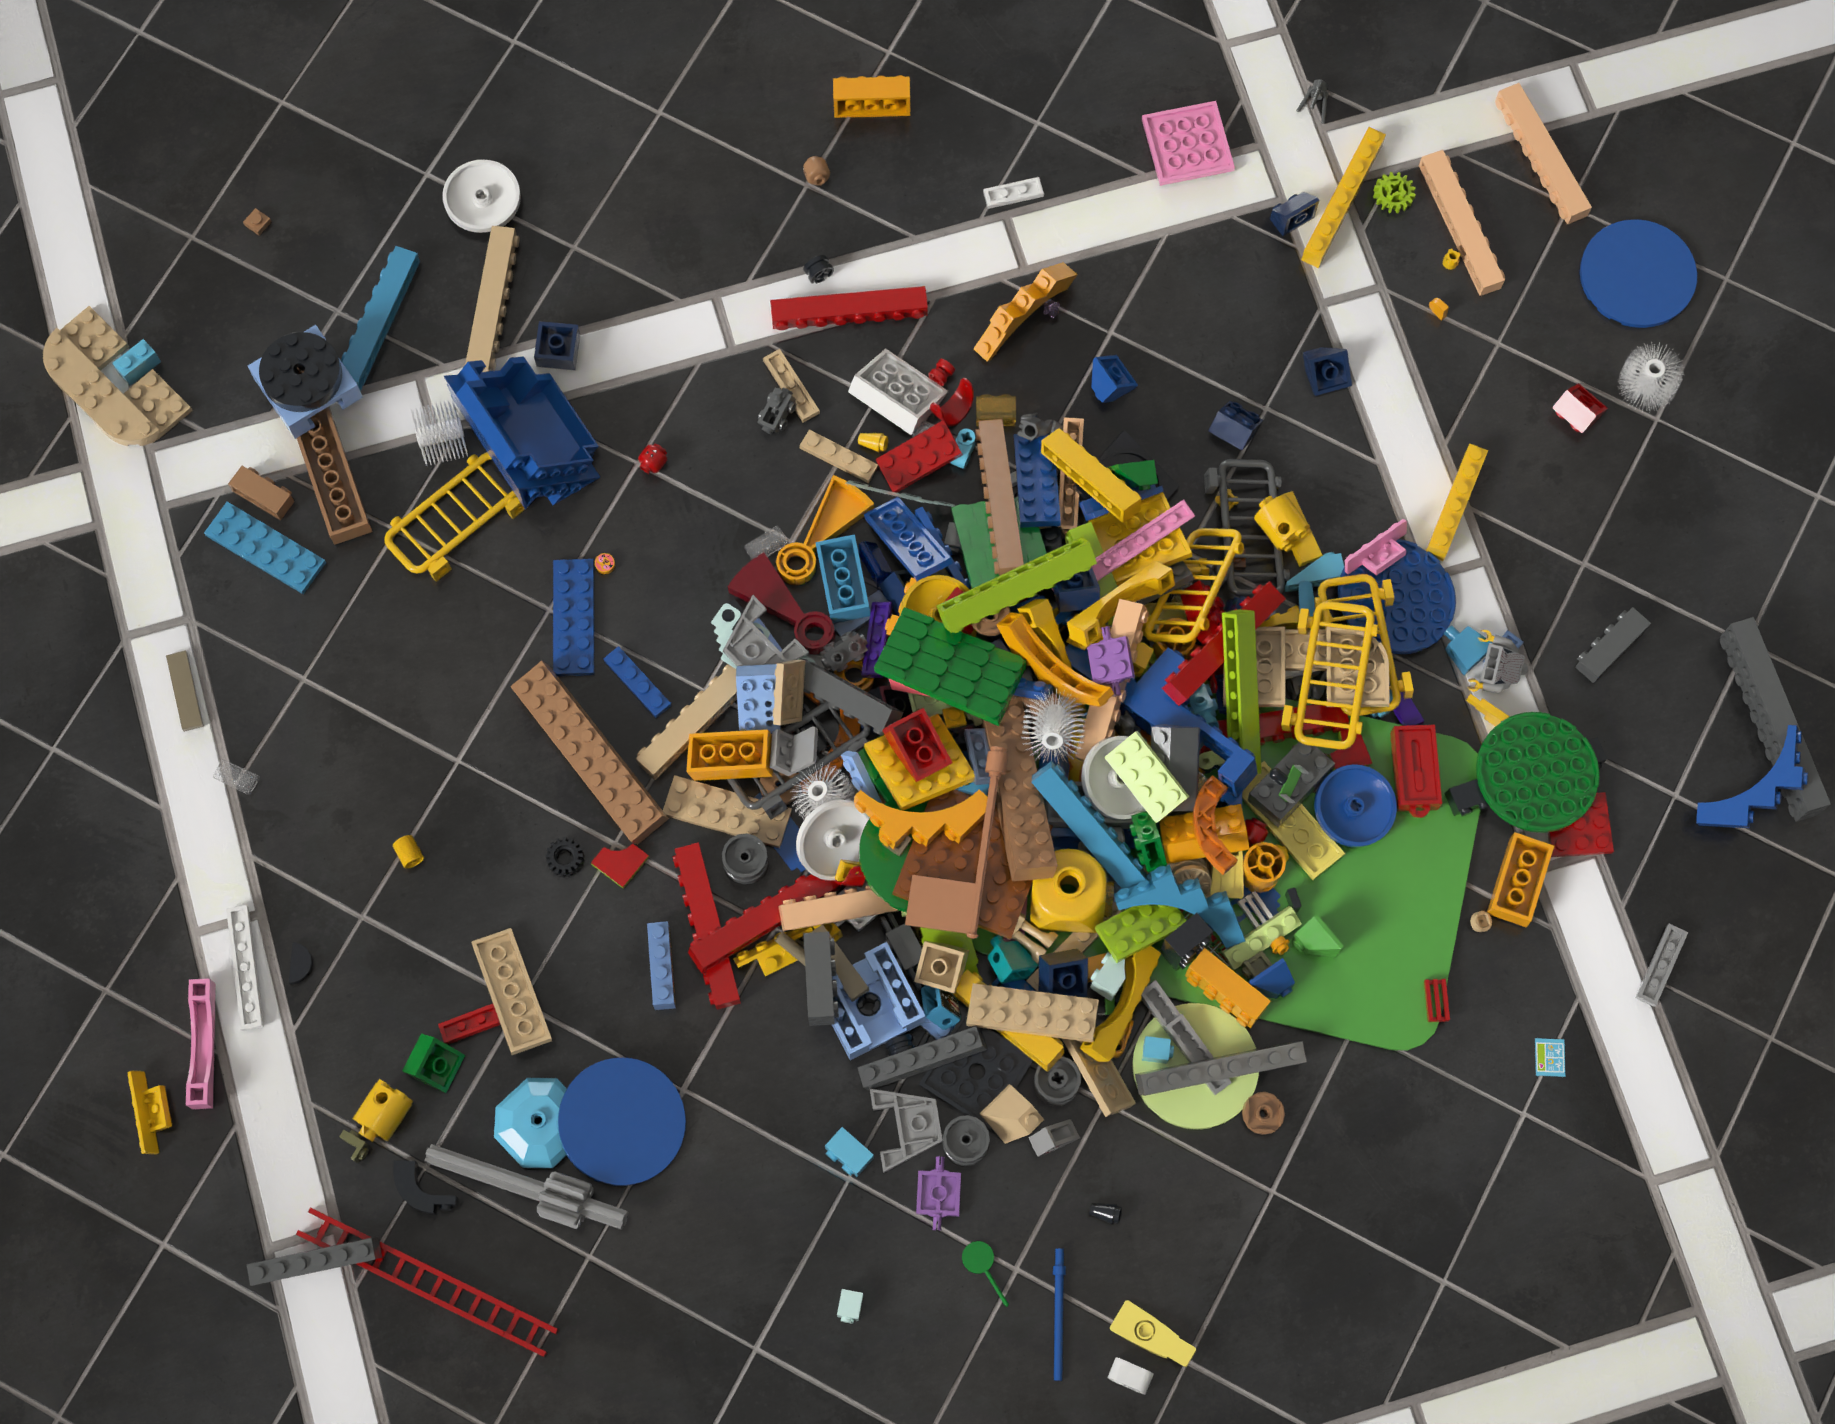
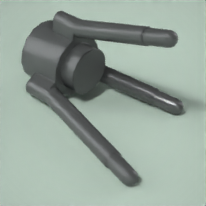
(1317, 92)

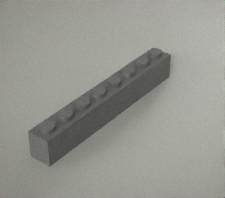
(1220, 1068)

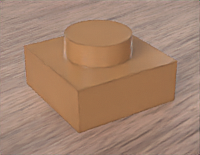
(257, 221)

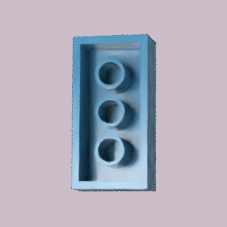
(843, 579)

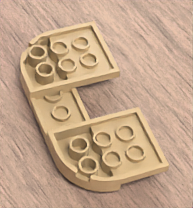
(75, 364)
(1286, 650)

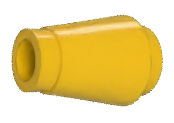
(874, 441)

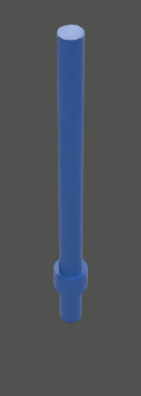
(1059, 1271)

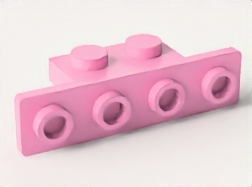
(1379, 552)

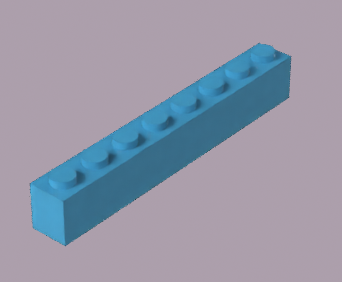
(379, 313)
(1089, 826)

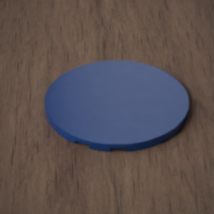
(1638, 273)
(1421, 604)
(621, 1121)

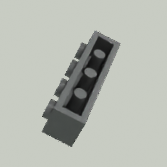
(1612, 645)

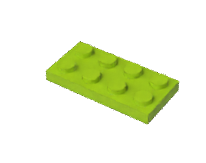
(1138, 928)

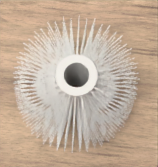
(1650, 377)
(439, 432)
(1054, 727)
(822, 791)

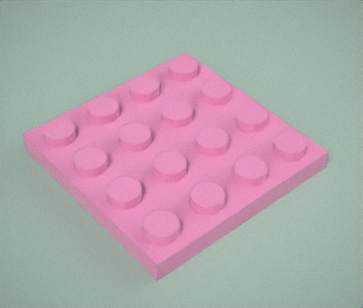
(1188, 143)

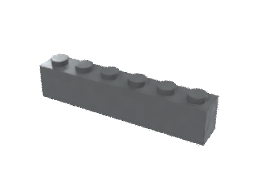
(849, 698)
(922, 1058)
(314, 1260)

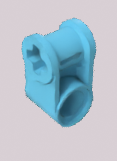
(965, 447)

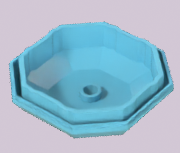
(515, 1124)

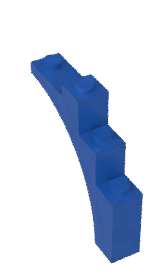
(1784, 775)

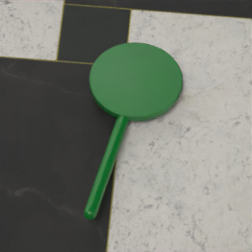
(979, 1258)

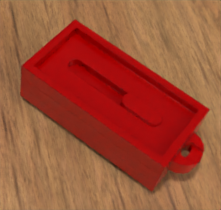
(1416, 769)

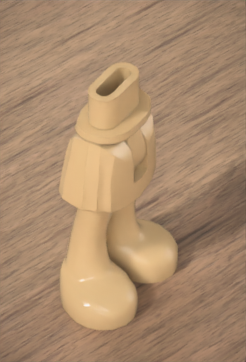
(1045, 938)

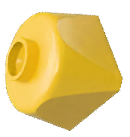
(1072, 912)

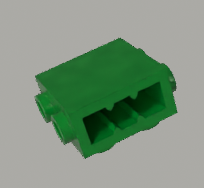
(1147, 841)

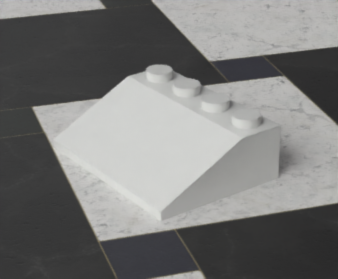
(897, 391)

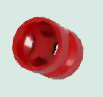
(941, 372)

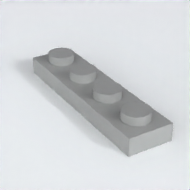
(1661, 965)

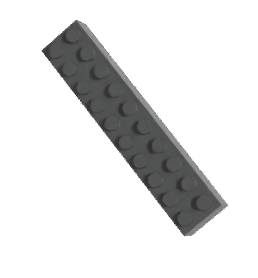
(1771, 711)

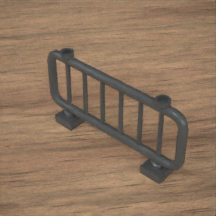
(1211, 483)
(772, 802)

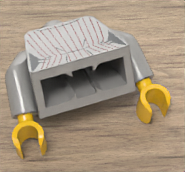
(1501, 666)

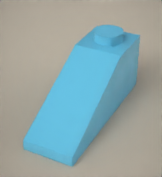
(1324, 568)

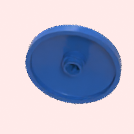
(1355, 805)

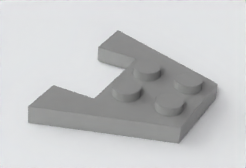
(751, 647)
(916, 1125)

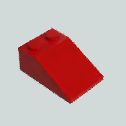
(917, 745)

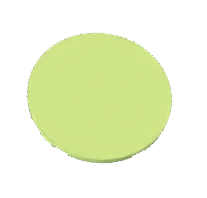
(1196, 1105)

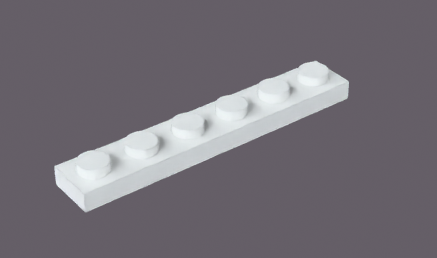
(244, 968)

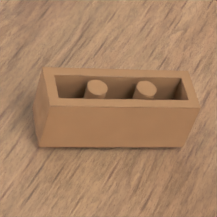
(261, 492)

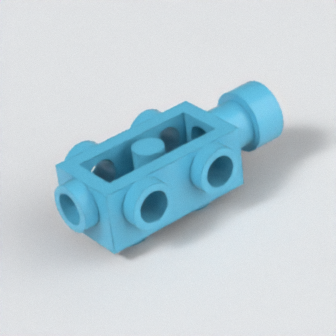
(1204, 705)

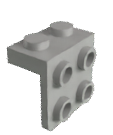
(794, 752)

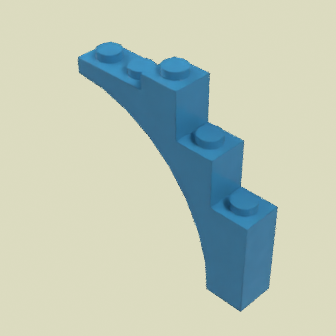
(1189, 896)

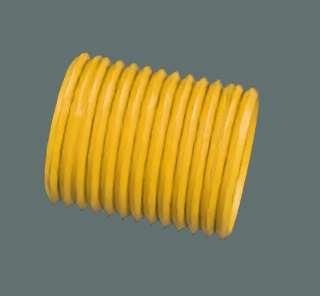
(408, 851)

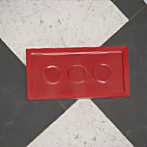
(919, 457)

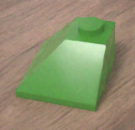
(1317, 939)

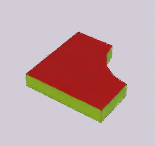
(1354, 755)
(620, 865)

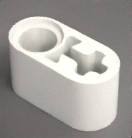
(1130, 1376)

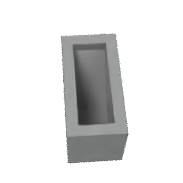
(1053, 1137)

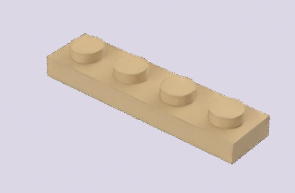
(787, 378)
(839, 456)

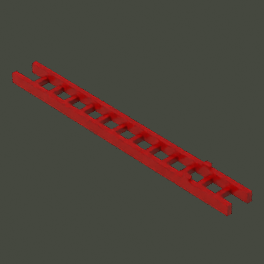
(441, 1277)

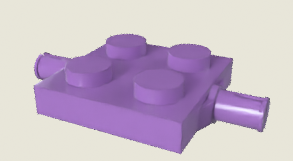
(1111, 661)
(938, 1193)

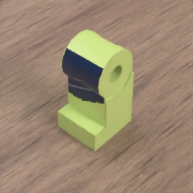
(1210, 761)

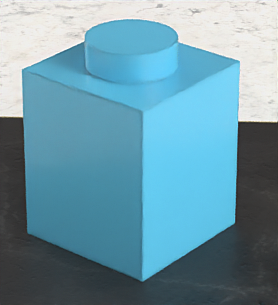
(1157, 1050)

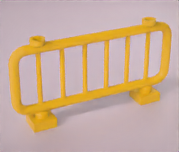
(437, 564)
(1384, 593)
(1202, 621)
(1313, 622)

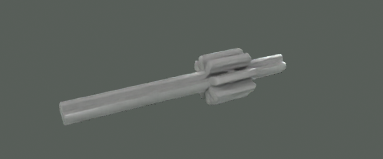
(559, 1198)

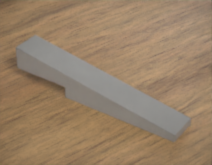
(1178, 1029)

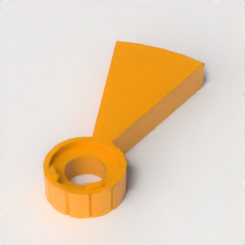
(838, 511)

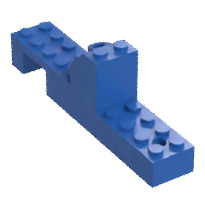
(1152, 706)

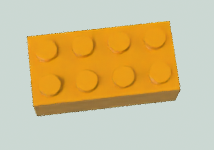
(871, 96)
(729, 755)
(1180, 840)
(1520, 879)
(1227, 988)

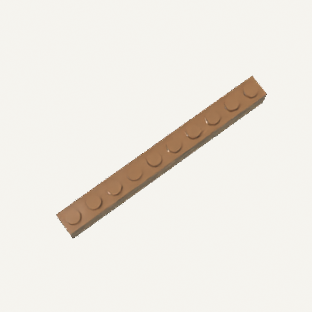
(999, 495)

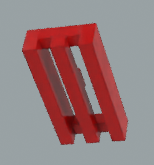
(1435, 982)

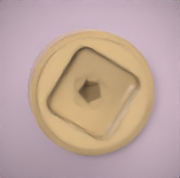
(1481, 921)

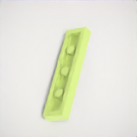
(1262, 937)

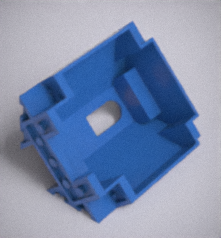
(526, 429)

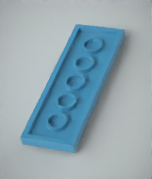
(265, 547)

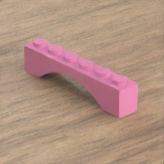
(201, 1072)

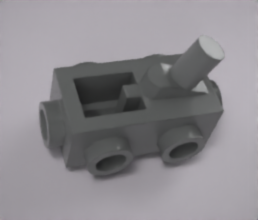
(778, 407)
(849, 648)

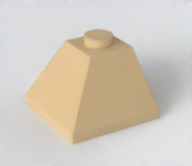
(941, 965)
(1011, 1115)

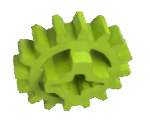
(1399, 198)

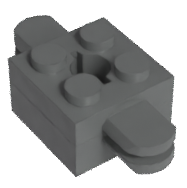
(903, 946)

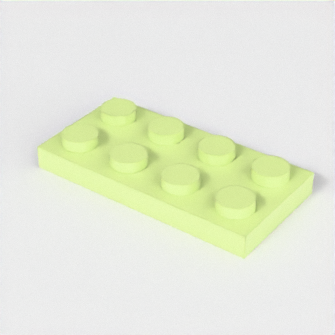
(1146, 776)

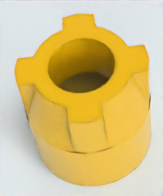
(1451, 263)

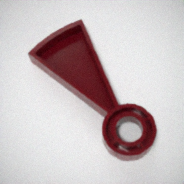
(764, 582)

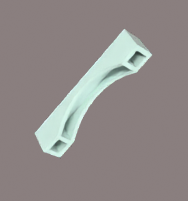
(1109, 978)

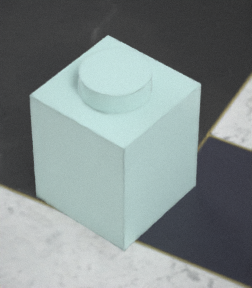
(849, 1306)

